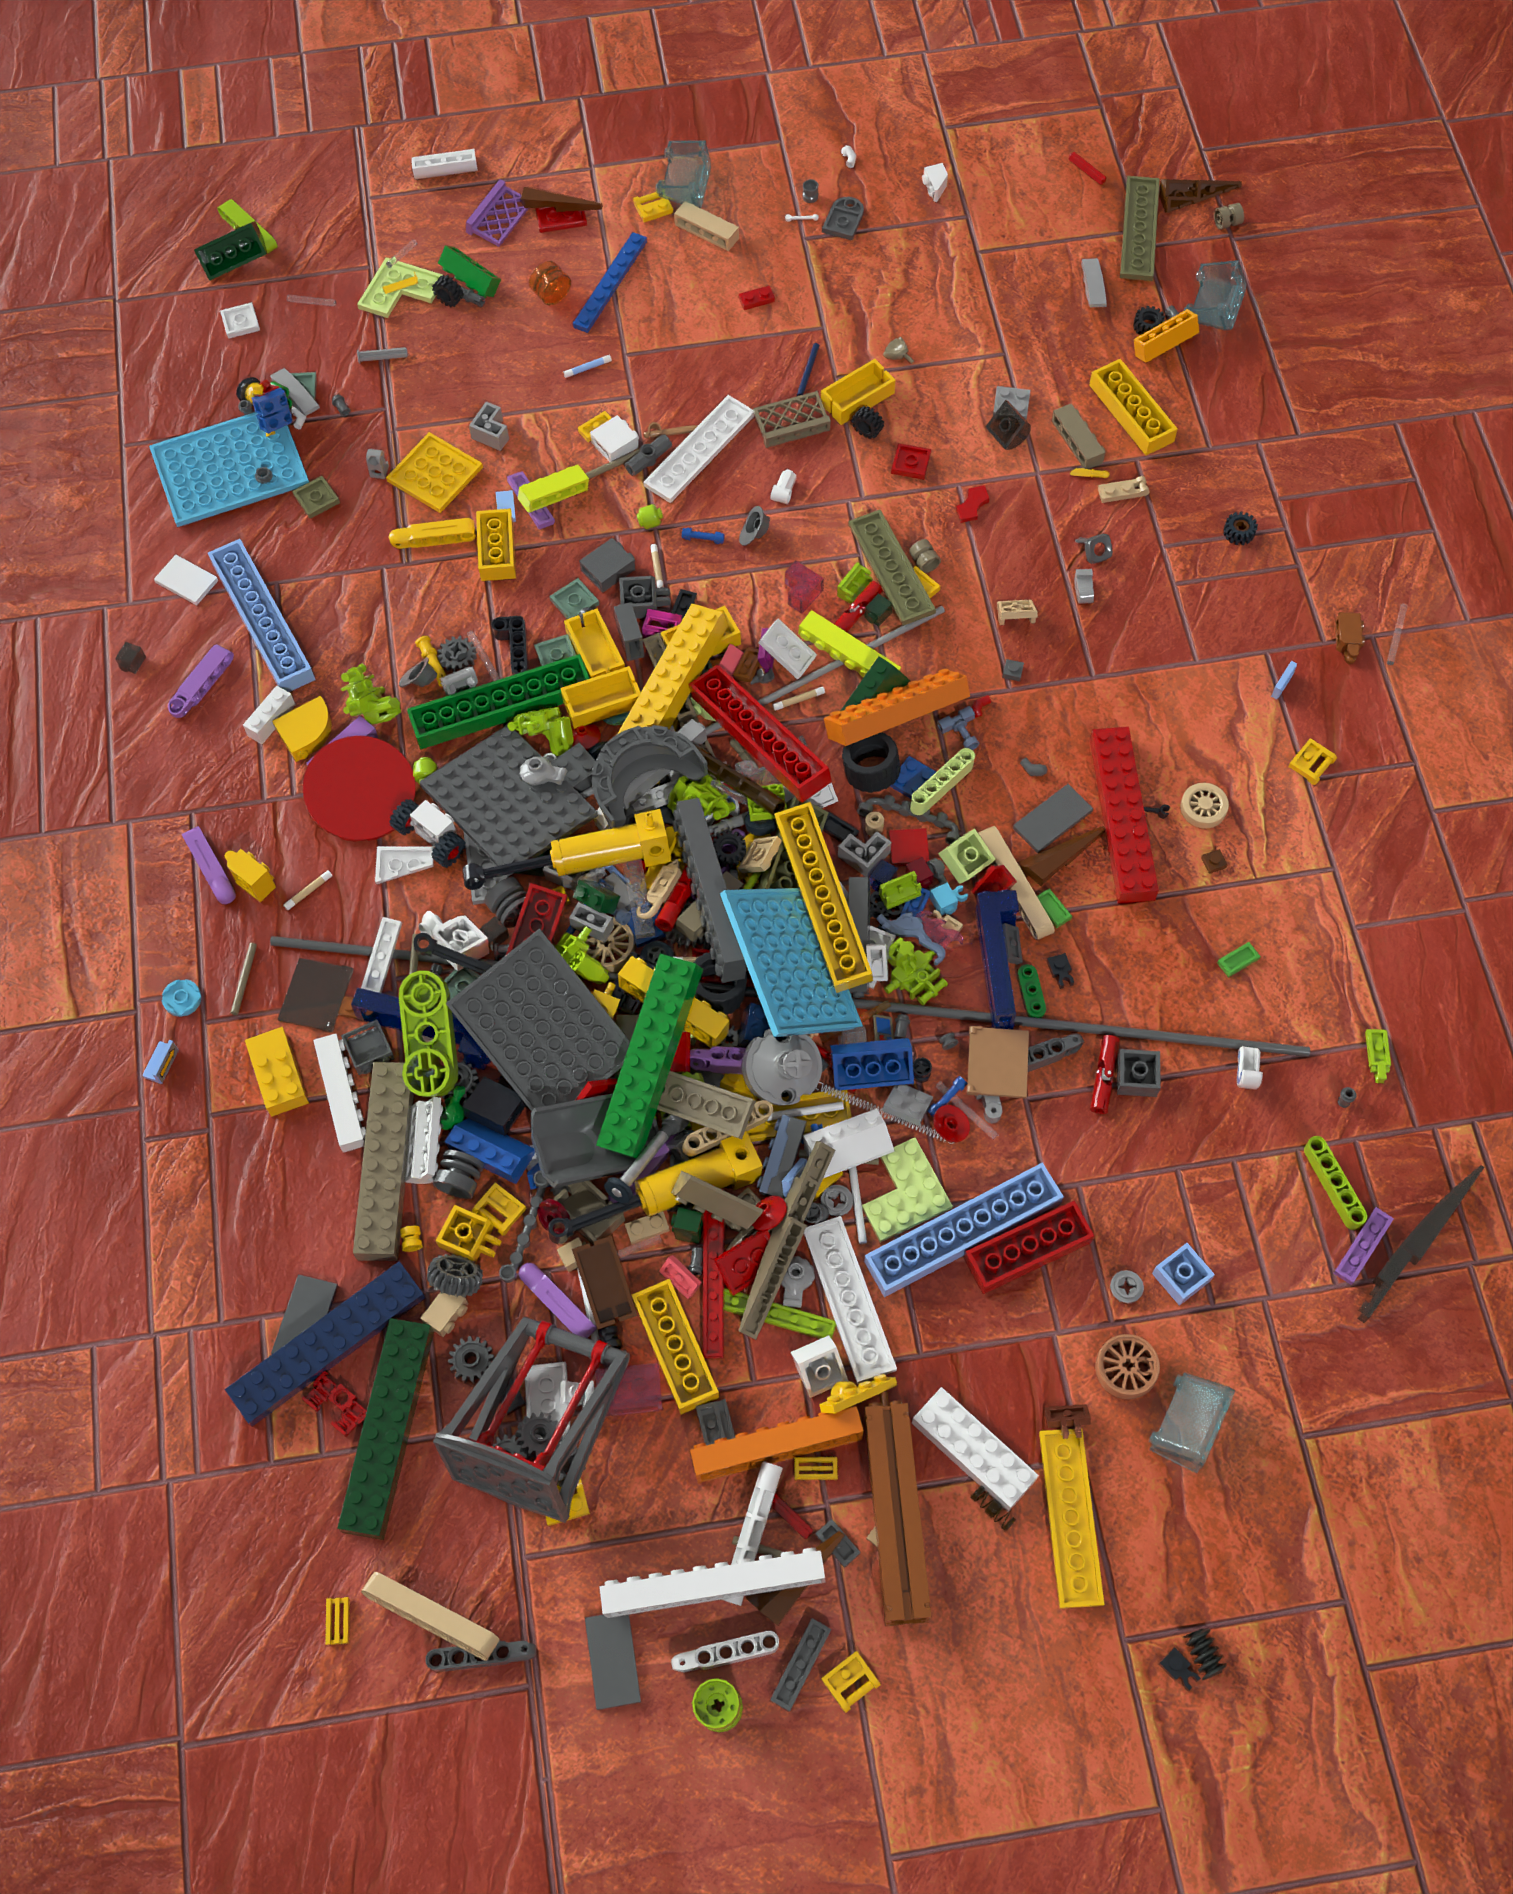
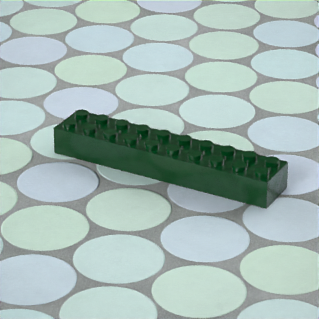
(386, 1429)

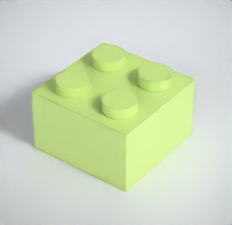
(967, 856)

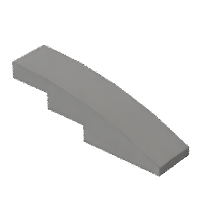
(1094, 283)
(297, 393)

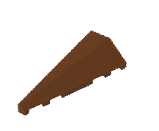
(1181, 193)
(541, 198)
(1050, 861)
(778, 1603)

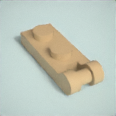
(1123, 490)

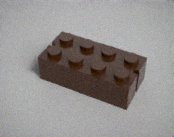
(604, 1282)

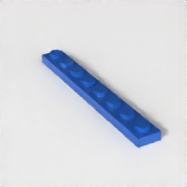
(609, 282)

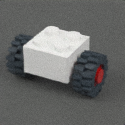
(432, 827)

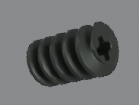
(1205, 1653)

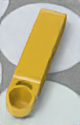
(433, 533)

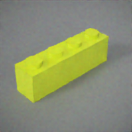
(553, 488)

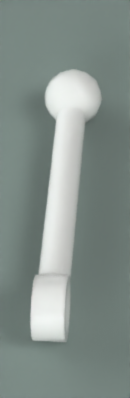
(788, 218)

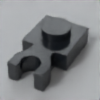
(1060, 968)
(1176, 1667)

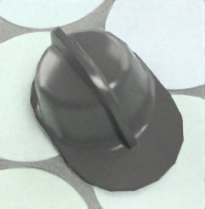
(755, 526)
(419, 675)

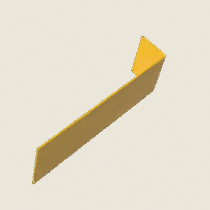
(401, 284)

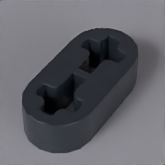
(893, 915)

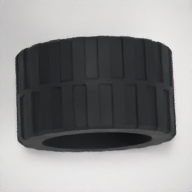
(876, 777)
(723, 1002)

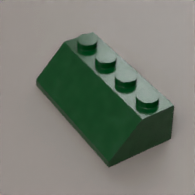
(231, 250)
(879, 679)

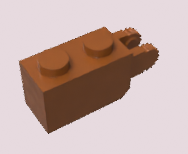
(1349, 635)

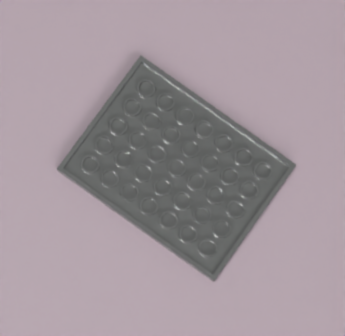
(501, 810)
(540, 1024)

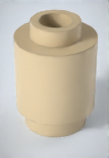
(874, 823)

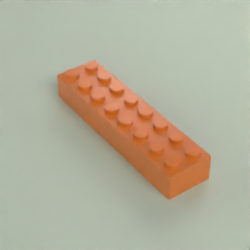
(896, 707)
(776, 1444)

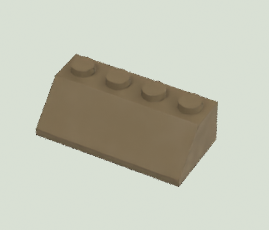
(715, 1201)

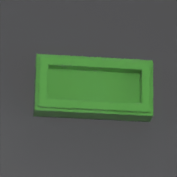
(1054, 908)
(1238, 959)

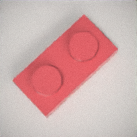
(680, 1277)

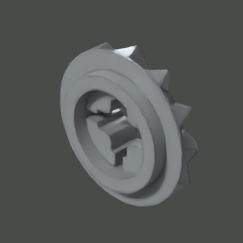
(832, 1193)
(1133, 1280)

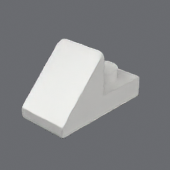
(877, 958)

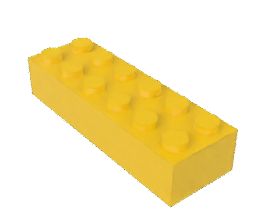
(1133, 407)
(701, 1021)
(675, 1346)

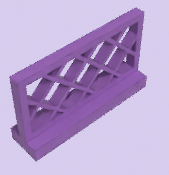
(485, 209)

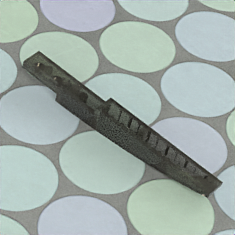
(1416, 1244)

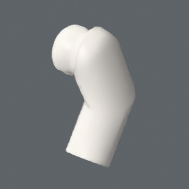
(848, 151)
(300, 418)

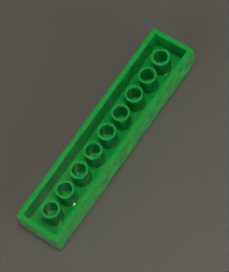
(494, 702)
(649, 1056)

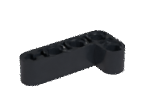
(511, 632)

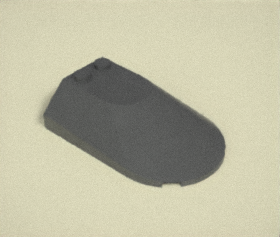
(567, 1139)

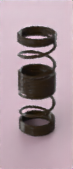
(993, 1509)

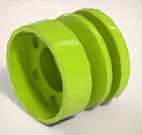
(705, 1702)

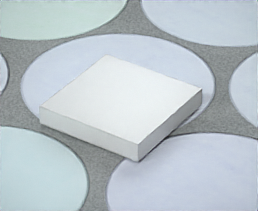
(240, 320)

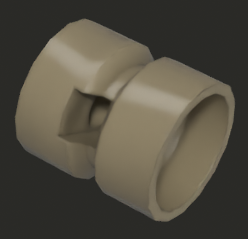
(1229, 216)
(924, 554)

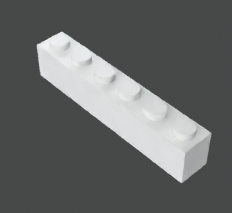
(339, 1092)

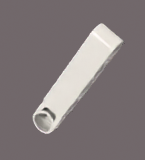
(716, 1660)

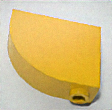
(304, 728)

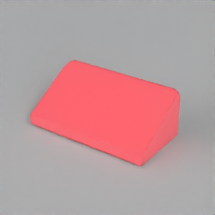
(731, 660)

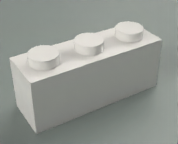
(260, 724)

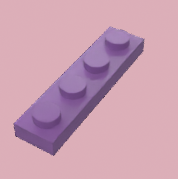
(542, 516)
(1363, 1246)

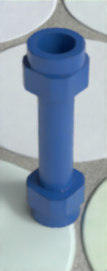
(718, 537)
(958, 1084)

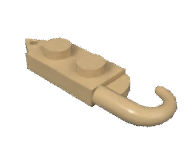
(661, 889)

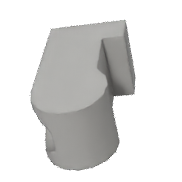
(376, 461)
(1084, 585)
(992, 1108)

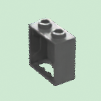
(367, 1047)

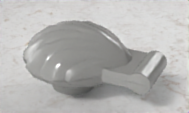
(540, 771)
(796, 1280)

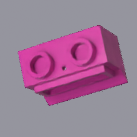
(663, 617)

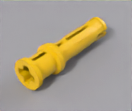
(427, 650)

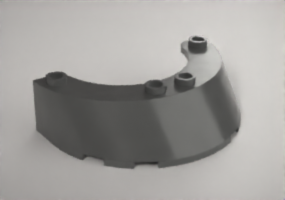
(635, 753)

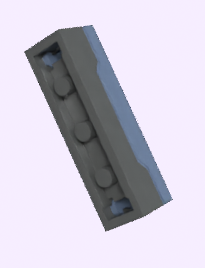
(783, 1155)

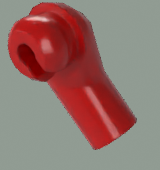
(979, 703)

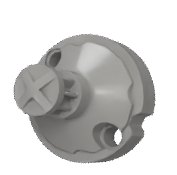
(781, 1066)

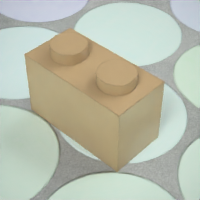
(444, 1313)

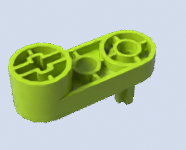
(415, 1017)

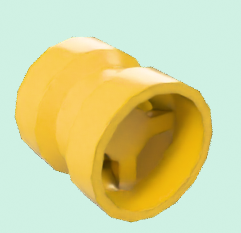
(411, 1239)

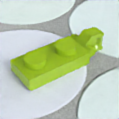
(1378, 1053)

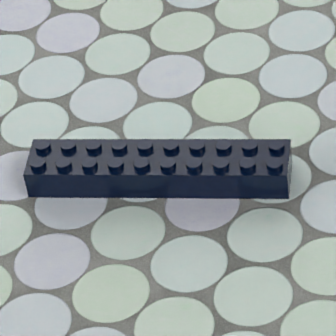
(324, 1344)

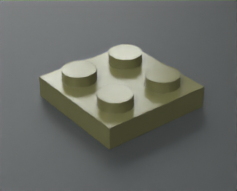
(316, 497)

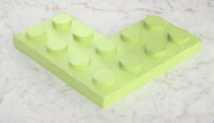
(377, 302)
(916, 1194)

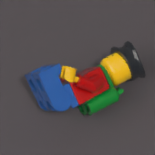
(269, 402)

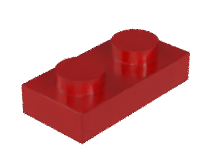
(756, 297)

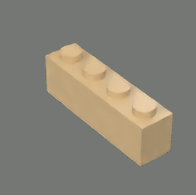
(706, 226)

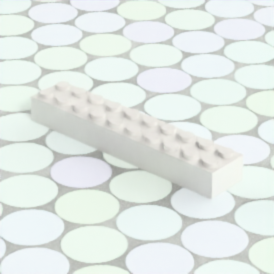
(712, 1584)

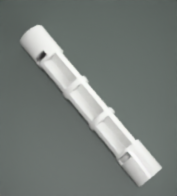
(756, 1517)

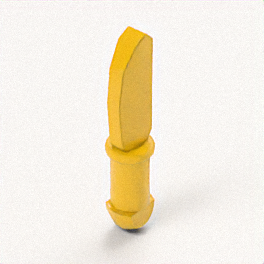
(1087, 473)

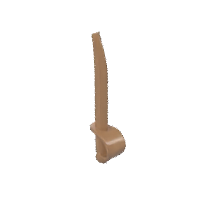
(672, 431)

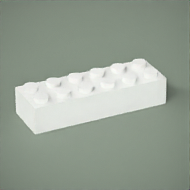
(974, 1449)

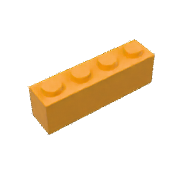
(1166, 335)

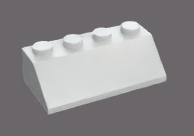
(854, 1140)

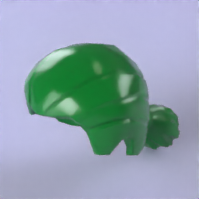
(453, 1112)

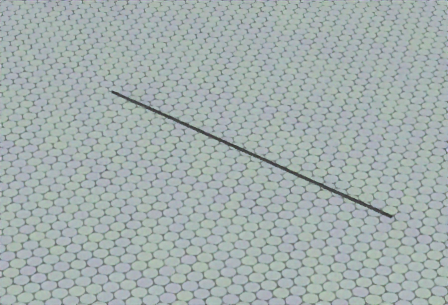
(895, 1007)

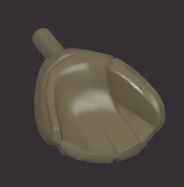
(897, 350)

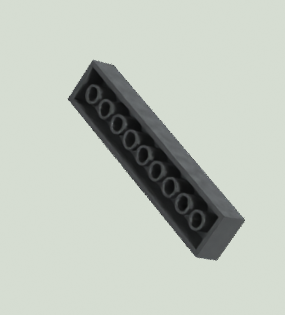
(707, 885)

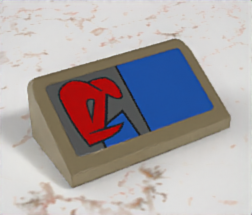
(882, 1028)

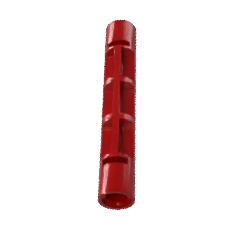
(675, 902)

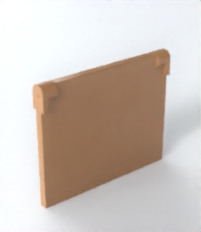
(998, 1062)

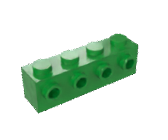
(469, 271)

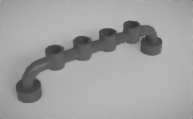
(904, 809)
(508, 1272)

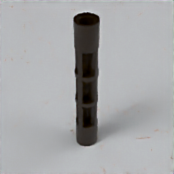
(742, 784)

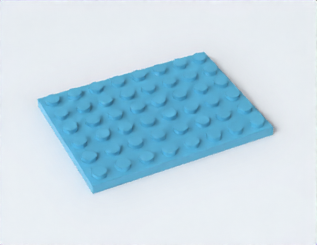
(217, 468)
(787, 963)

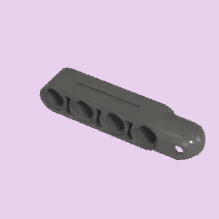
(1049, 1056)
(515, 1654)

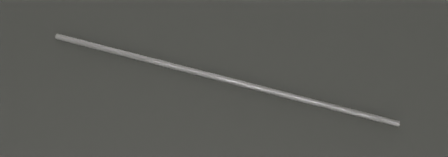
(810, 677)

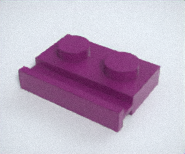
(764, 658)

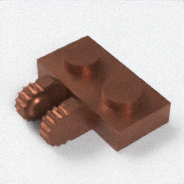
(1068, 1416)

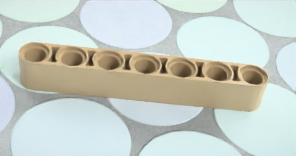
(1029, 904)
(430, 1616)

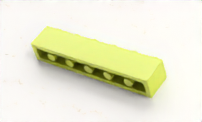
(839, 643)

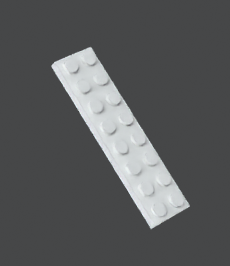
(699, 449)
(849, 1300)

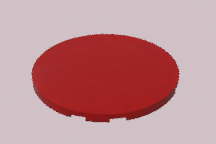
(356, 787)

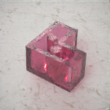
(805, 586)

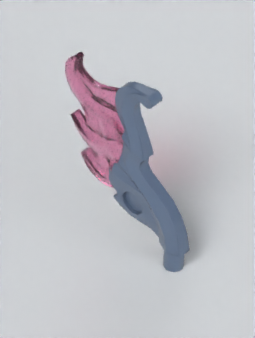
(926, 930)

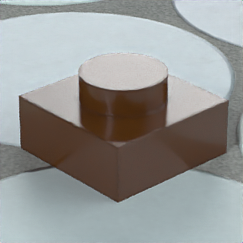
(1214, 861)

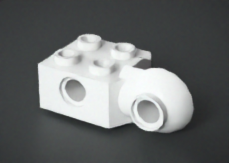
(457, 935)

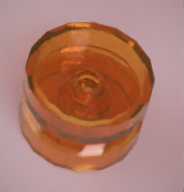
(550, 283)

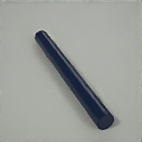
(808, 369)

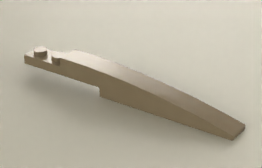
(655, 649)
(784, 1240)

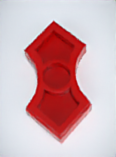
(976, 498)

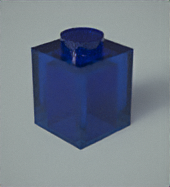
(883, 873)

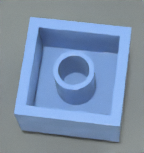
(1183, 1274)

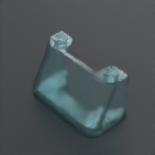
(686, 172)
(1219, 294)
(1192, 1421)

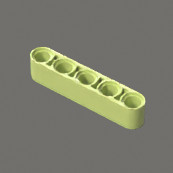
(942, 781)

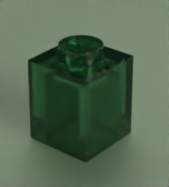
(878, 610)

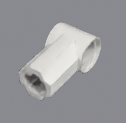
(783, 489)

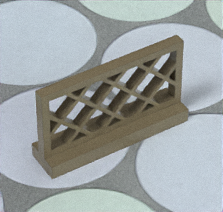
(796, 429)

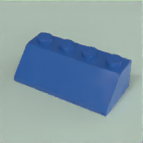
(872, 1064)
(498, 1152)

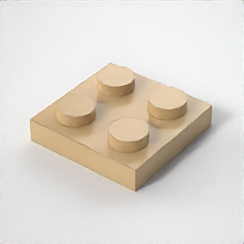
(760, 854)

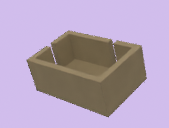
(585, 1199)

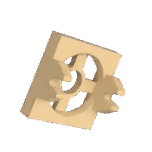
(1016, 610)

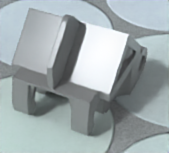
(459, 681)

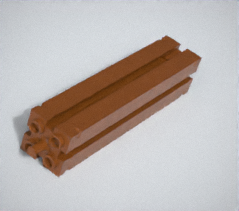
(896, 1513)

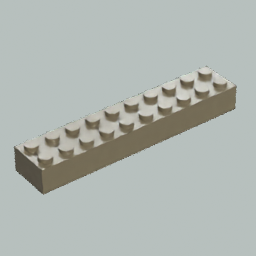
(383, 1165)

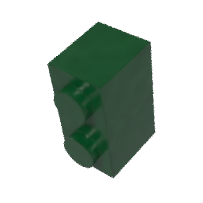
(596, 896)
(687, 1225)

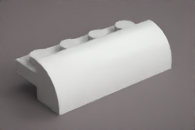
(444, 164)
(423, 1141)

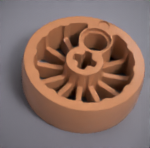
(1152, 1363)

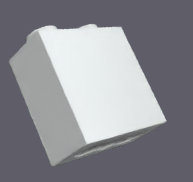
(614, 438)

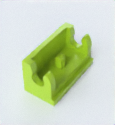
(854, 583)
(900, 890)

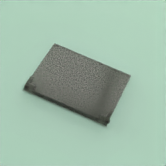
(315, 994)

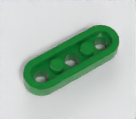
(1031, 998)

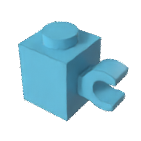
(945, 899)

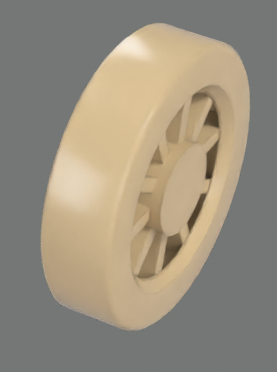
(1204, 805)

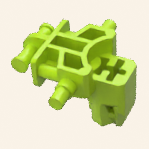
(367, 699)
(546, 722)
(710, 798)
(574, 952)
(913, 971)

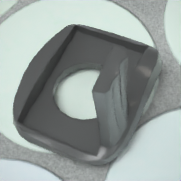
(1090, 544)

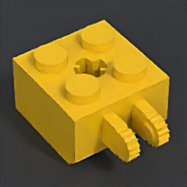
(250, 874)
(474, 1243)

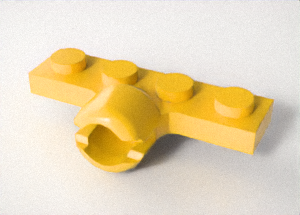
(847, 1394)

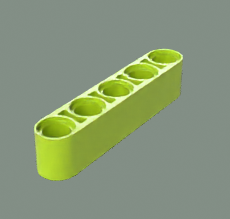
(237, 217)
(1334, 1192)

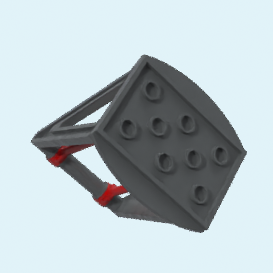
(512, 1476)

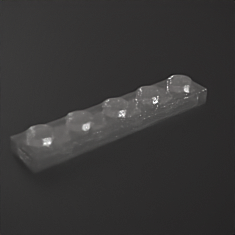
(638, 897)

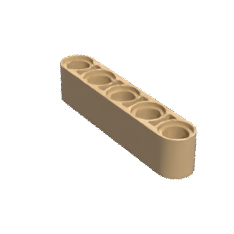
(704, 1143)

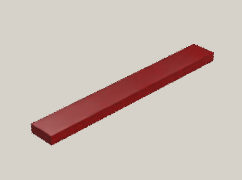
(713, 1288)

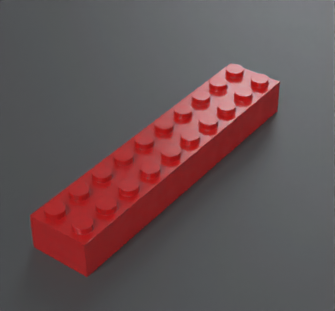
(760, 733)
(1123, 815)

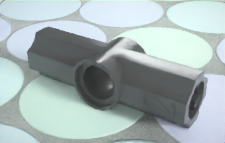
(648, 455)

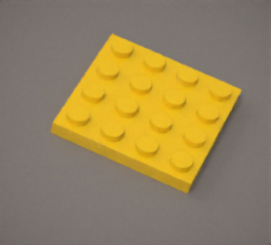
(434, 472)

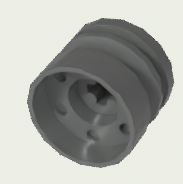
(506, 901)
(458, 1174)

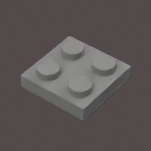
(1017, 397)
(907, 1104)

